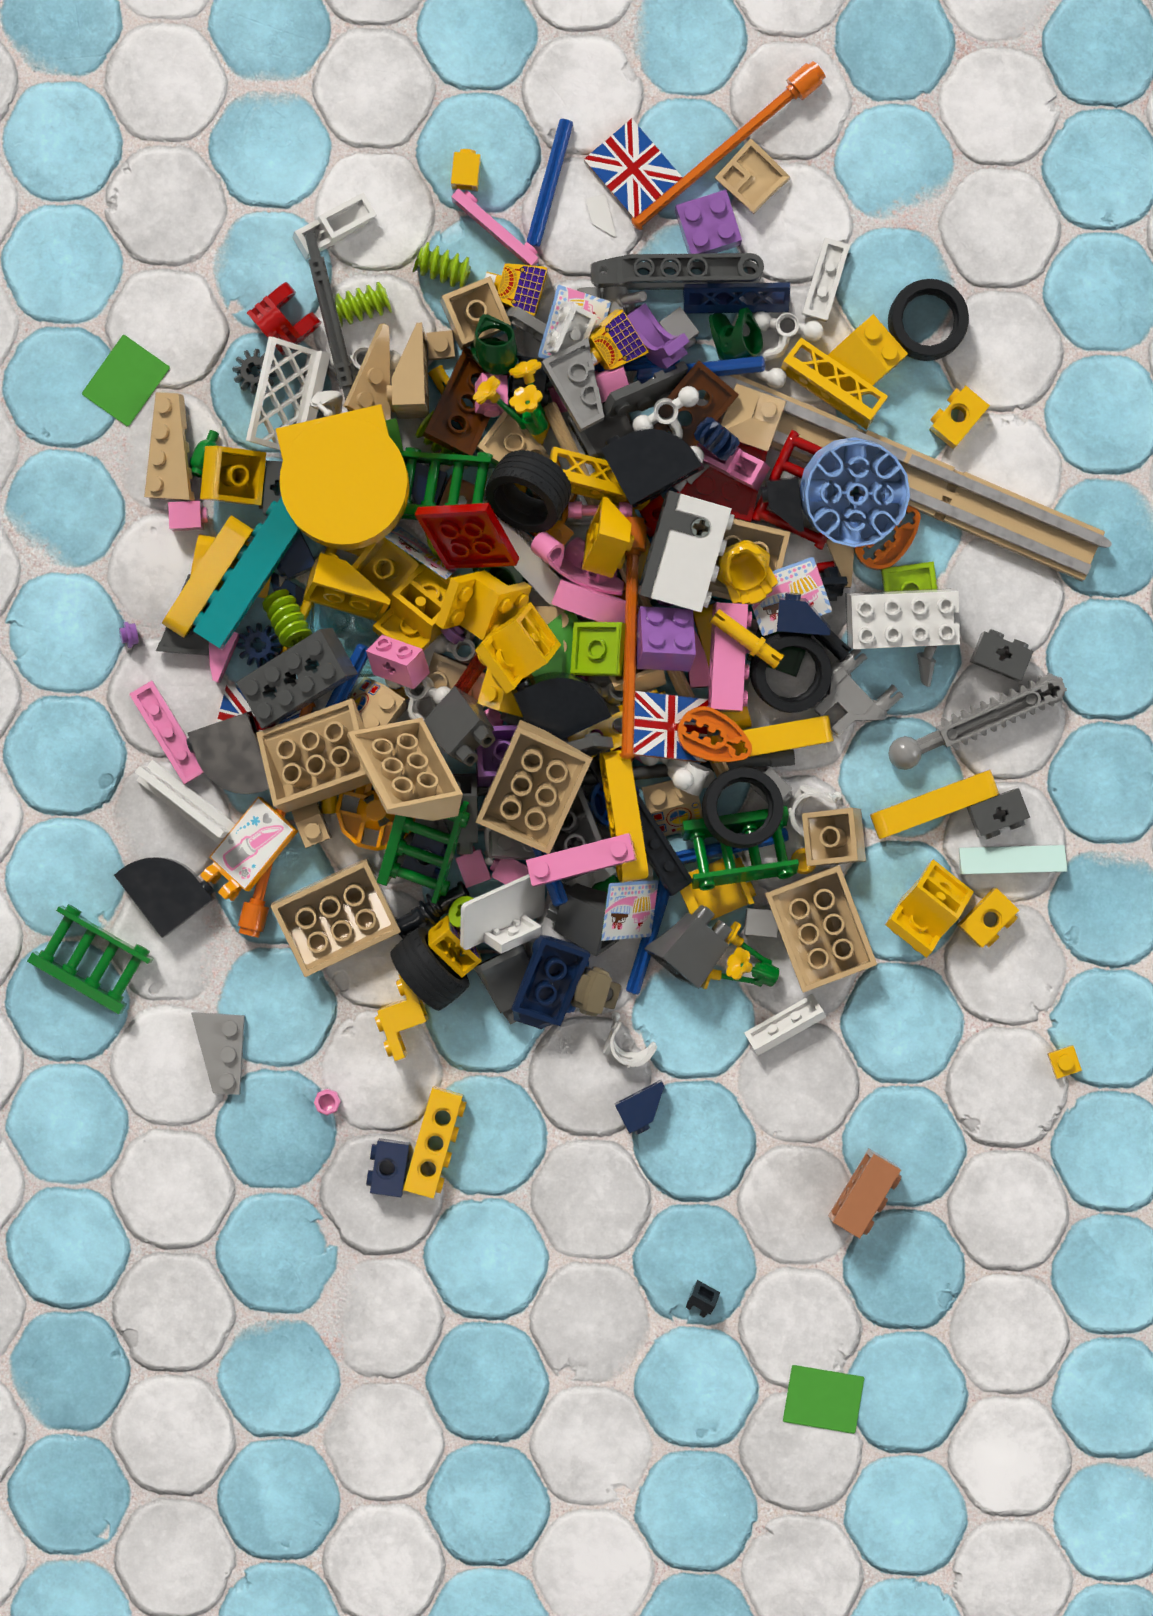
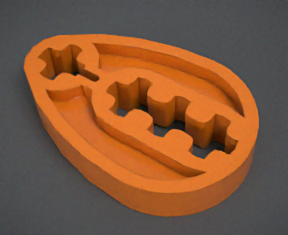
(893, 550)
(715, 721)

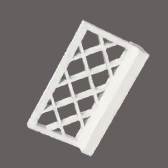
(311, 383)
(185, 801)

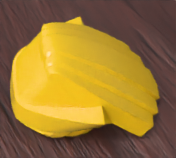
(746, 572)

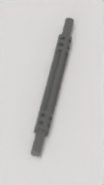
(329, 315)

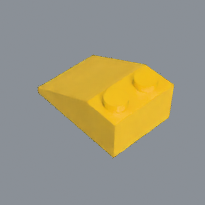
(866, 352)
(343, 588)

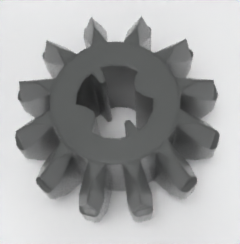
(244, 371)

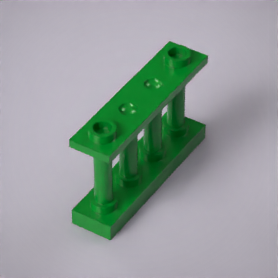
(414, 455)
(743, 823)
(398, 846)
(68, 972)

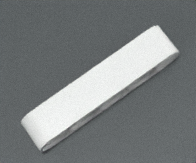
(531, 567)

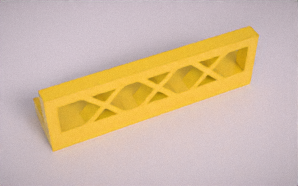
(827, 390)
(591, 486)

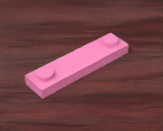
(467, 203)
(166, 731)
(581, 860)

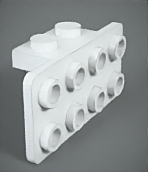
(503, 916)

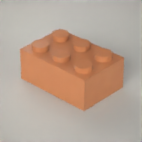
(865, 1194)

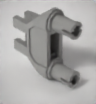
(852, 698)

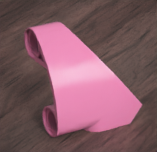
(571, 564)

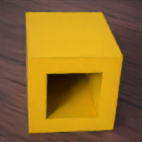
(466, 170)

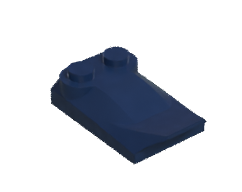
(549, 982)

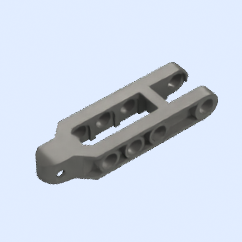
(714, 268)

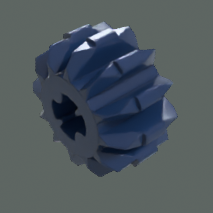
(716, 438)
(265, 638)

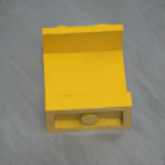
(721, 898)

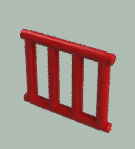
(782, 464)

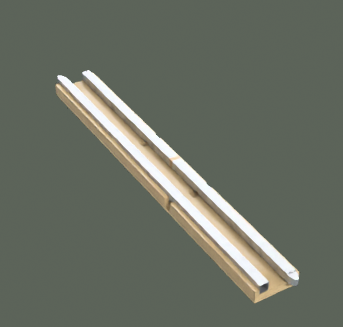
(951, 494)

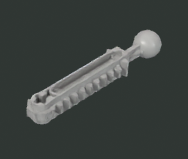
(907, 752)

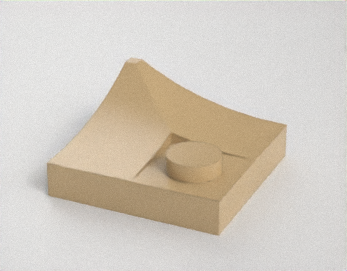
(752, 176)
(754, 417)

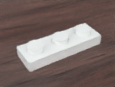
(825, 279)
(785, 1024)

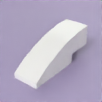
(336, 224)

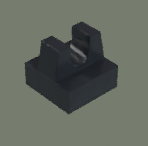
(703, 1297)

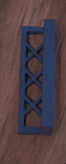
(736, 296)

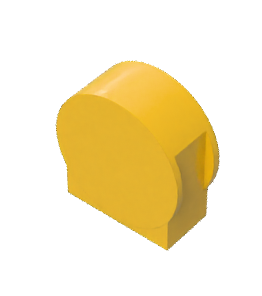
(343, 478)

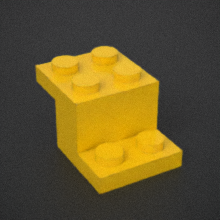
(481, 603)
(415, 609)
(518, 648)
(929, 908)
(399, 1017)

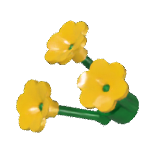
(524, 401)
(739, 964)

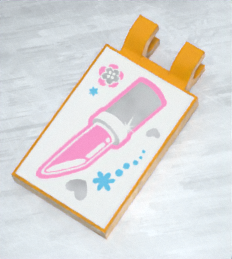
(249, 849)

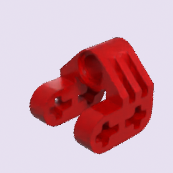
(274, 323)

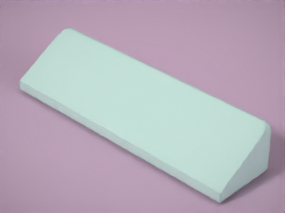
(1012, 859)

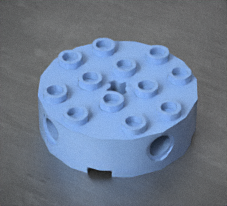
(867, 514)

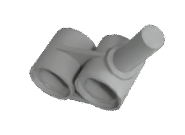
(616, 295)

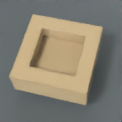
(440, 345)

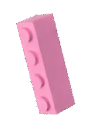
(727, 662)

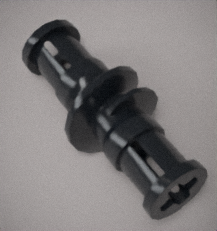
(430, 912)

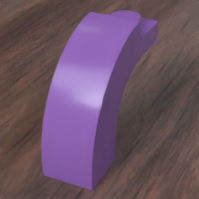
(662, 346)

